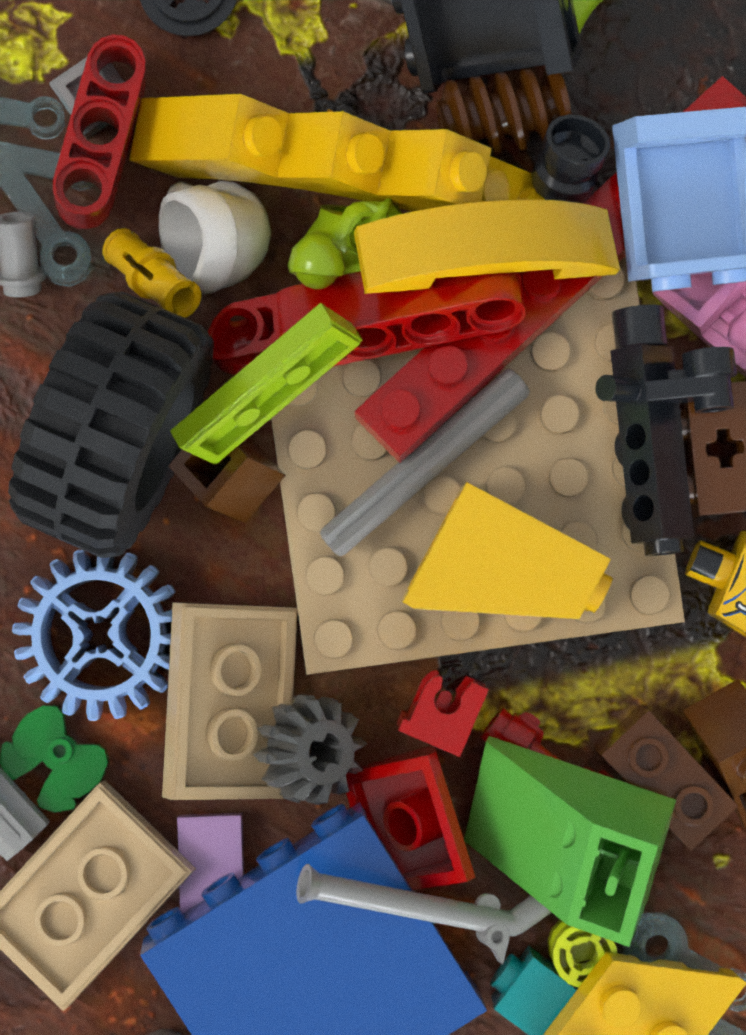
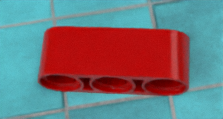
(107, 103)

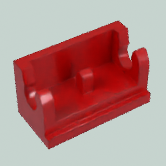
(443, 723)

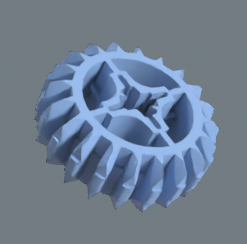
(74, 613)

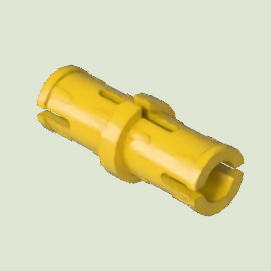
(162, 283)

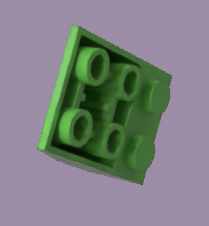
(569, 837)

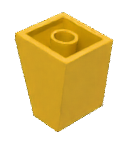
(506, 564)

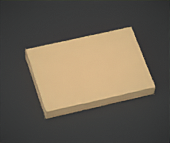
(221, 687)
(87, 894)

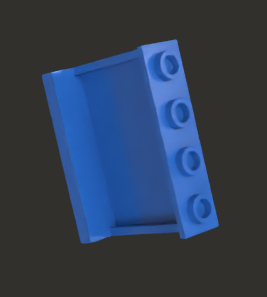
(281, 967)

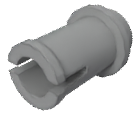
(18, 255)

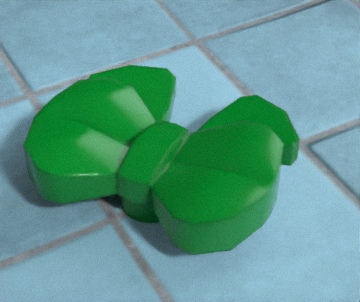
(73, 765)

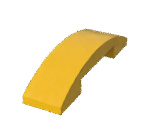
(485, 239)

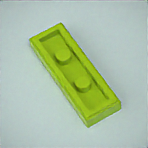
(266, 384)

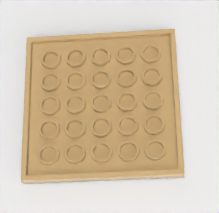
(542, 458)

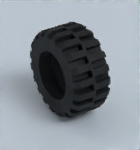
(103, 421)

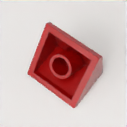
(414, 817)

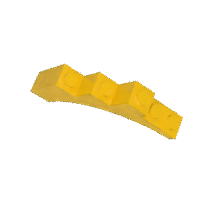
(320, 153)

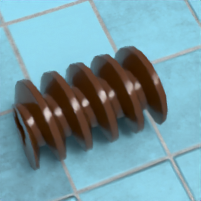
(505, 109)

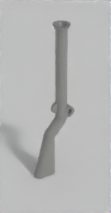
(485, 917)

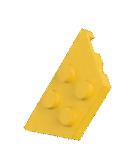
(647, 999)

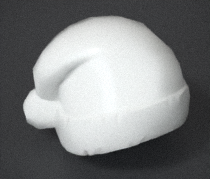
(214, 232)

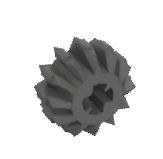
(288, 746)

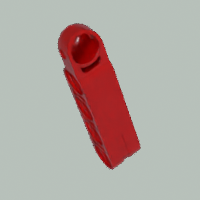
(385, 320)

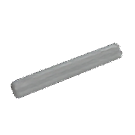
(425, 462)

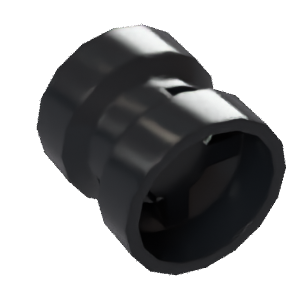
(570, 159)

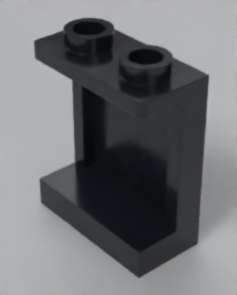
(487, 37)

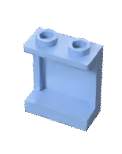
(683, 196)

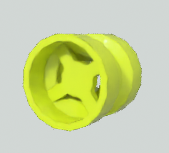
(570, 946)

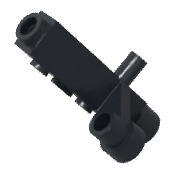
(650, 422)

